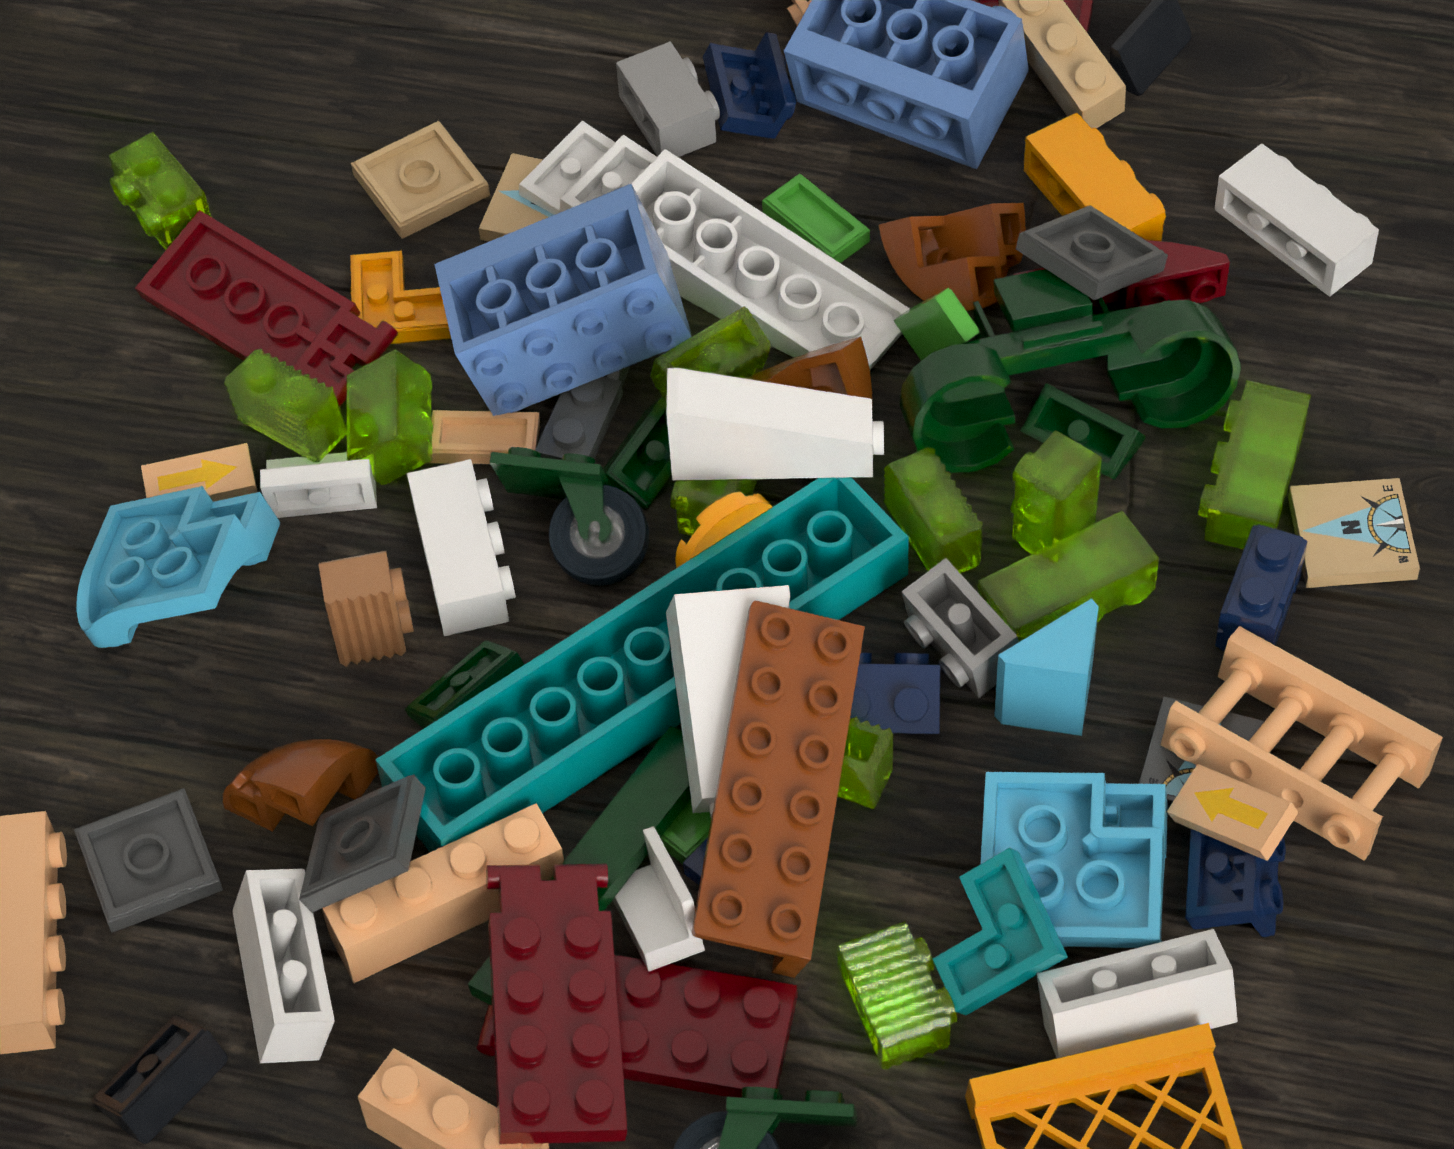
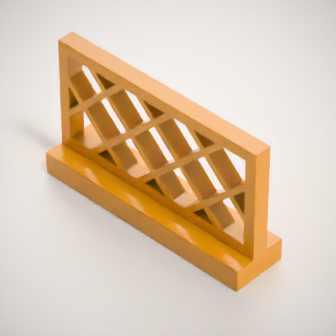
(1102, 1073)

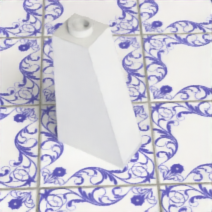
(766, 430)
(706, 653)

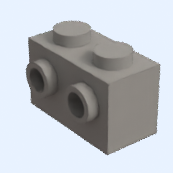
(667, 100)
(958, 625)

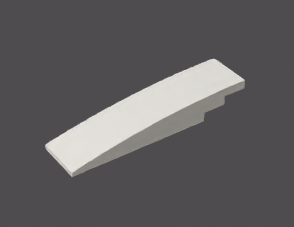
(723, 246)

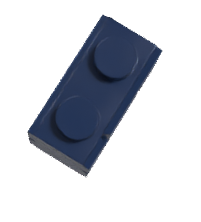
(1262, 585)

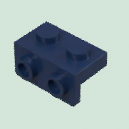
(750, 87)
(898, 694)

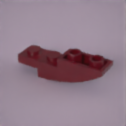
(1188, 275)

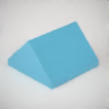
(1048, 674)

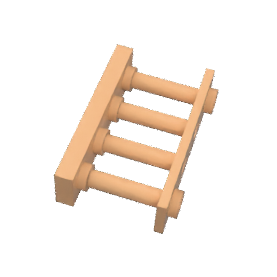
(1326, 706)

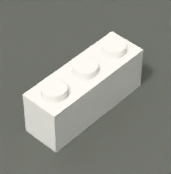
(1296, 219)
(461, 547)
(282, 967)
(1138, 994)

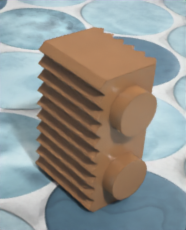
(366, 607)

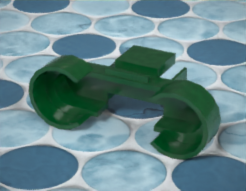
(1159, 355)

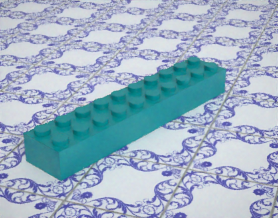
(614, 679)

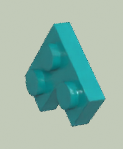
(1014, 938)

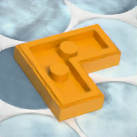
(382, 296)

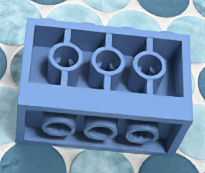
(912, 69)
(562, 302)

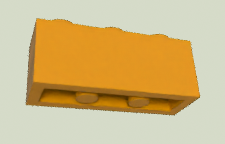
(1079, 170)

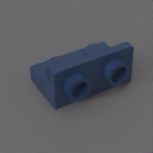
(1232, 886)

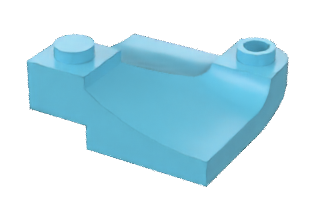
(168, 559)
(1088, 849)

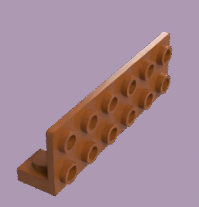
(778, 784)

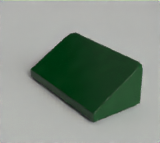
(1084, 425)
(643, 458)
(465, 680)

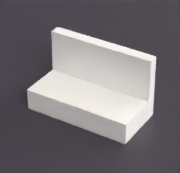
(309, 487)
(658, 909)

